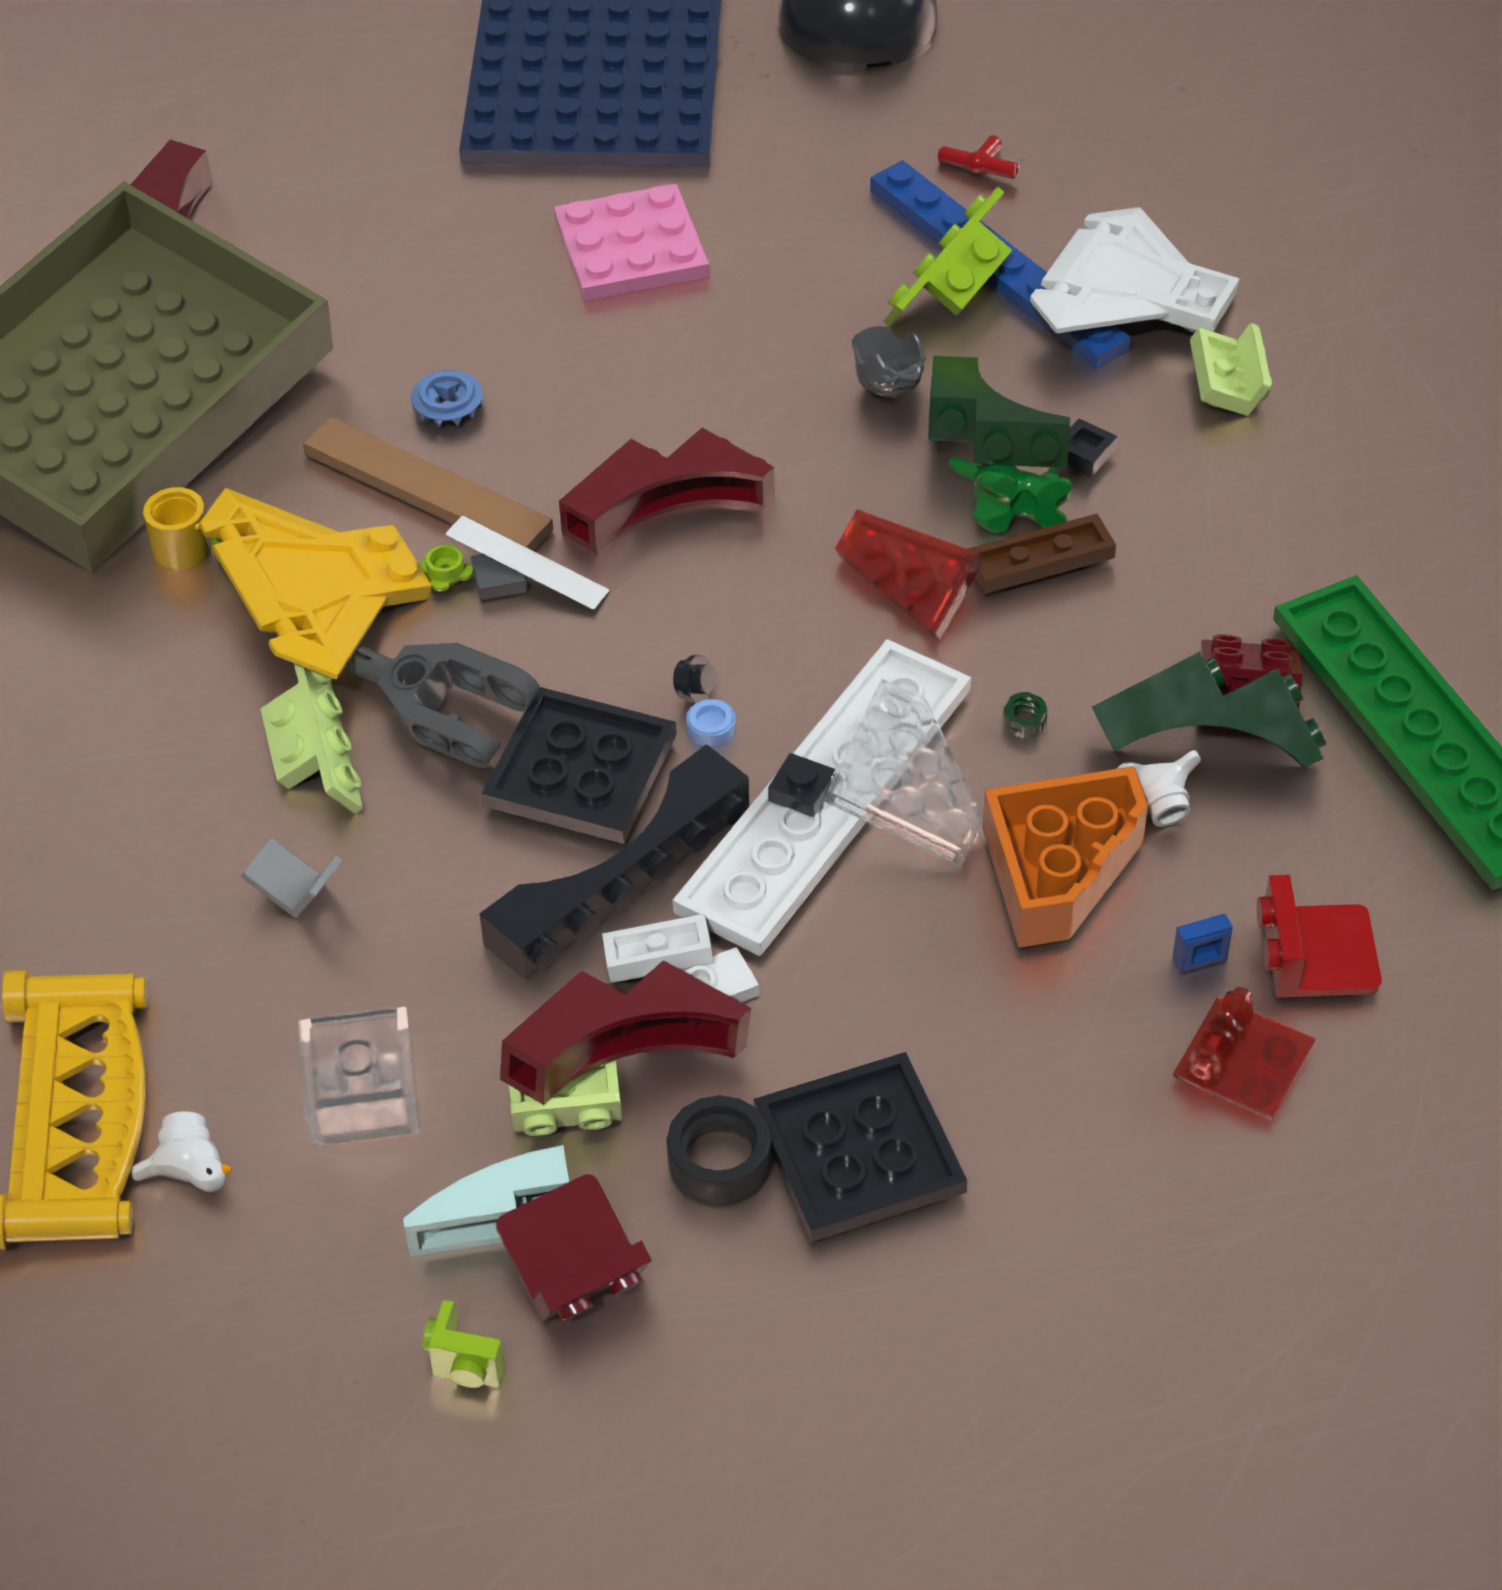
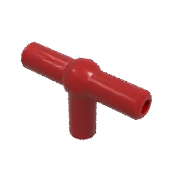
(981, 160)

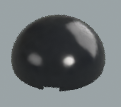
(857, 31)

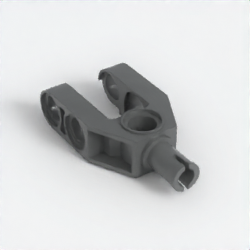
(418, 684)

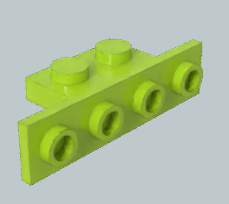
(961, 268)

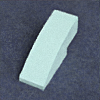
(469, 1208)

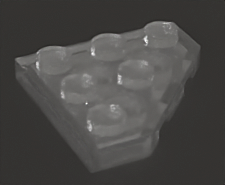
(907, 777)

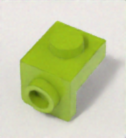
(462, 1356)

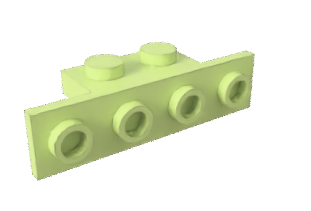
(309, 736)

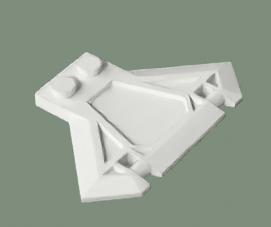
(1128, 274)

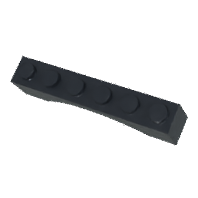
(545, 918)

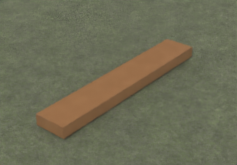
(423, 483)

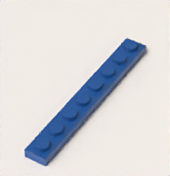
(1016, 276)

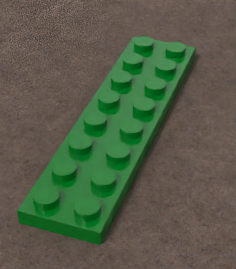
(1405, 713)

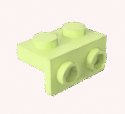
(1231, 371)
(586, 1101)

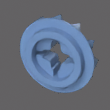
(447, 385)

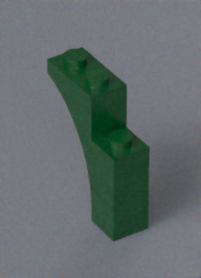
(1001, 429)
(1191, 697)

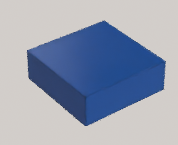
(1202, 943)

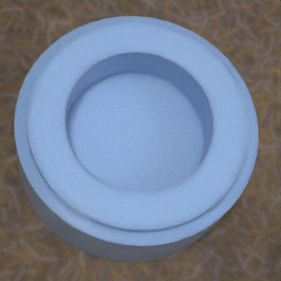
(711, 723)

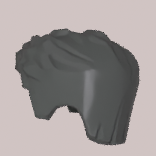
(887, 363)

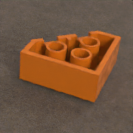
(1061, 847)

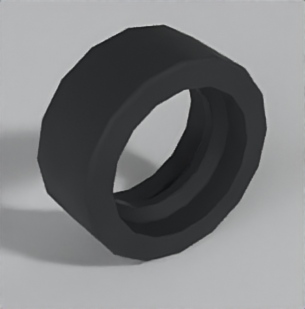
(716, 1114)

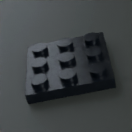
(580, 765)
(860, 1146)

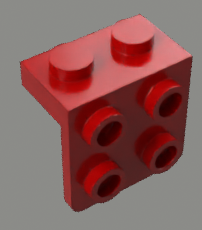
(1318, 946)

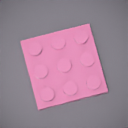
(630, 242)

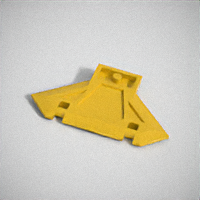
(311, 578)

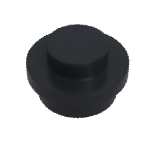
(694, 678)

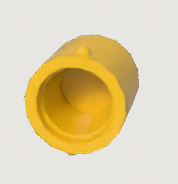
(174, 530)

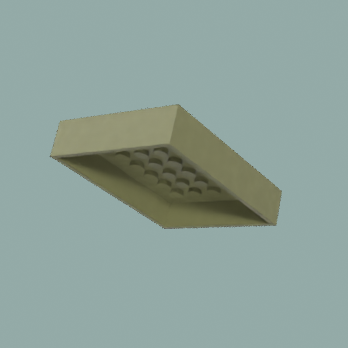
(135, 366)

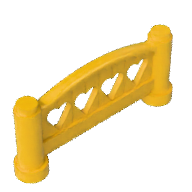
(53, 1007)

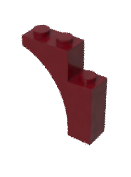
(176, 177)
(644, 484)
(597, 1024)

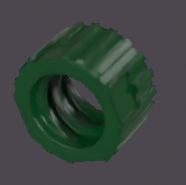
(1025, 702)

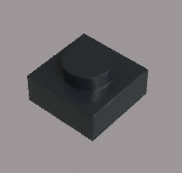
(1090, 446)
(801, 784)

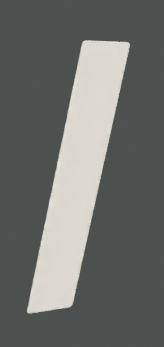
(527, 562)

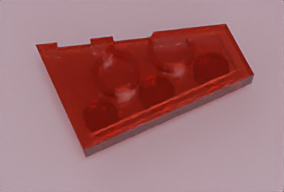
(910, 568)

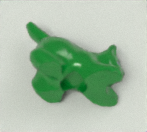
(1008, 492)

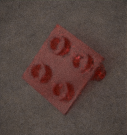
(1244, 1055)

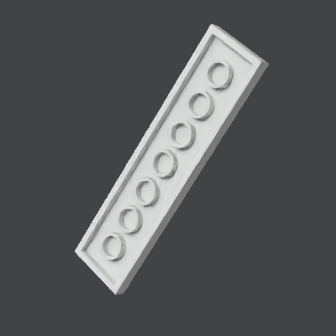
(779, 854)

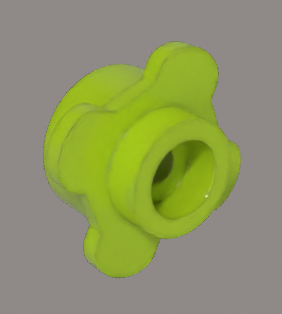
(445, 567)

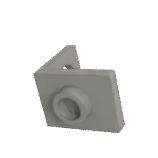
(286, 877)

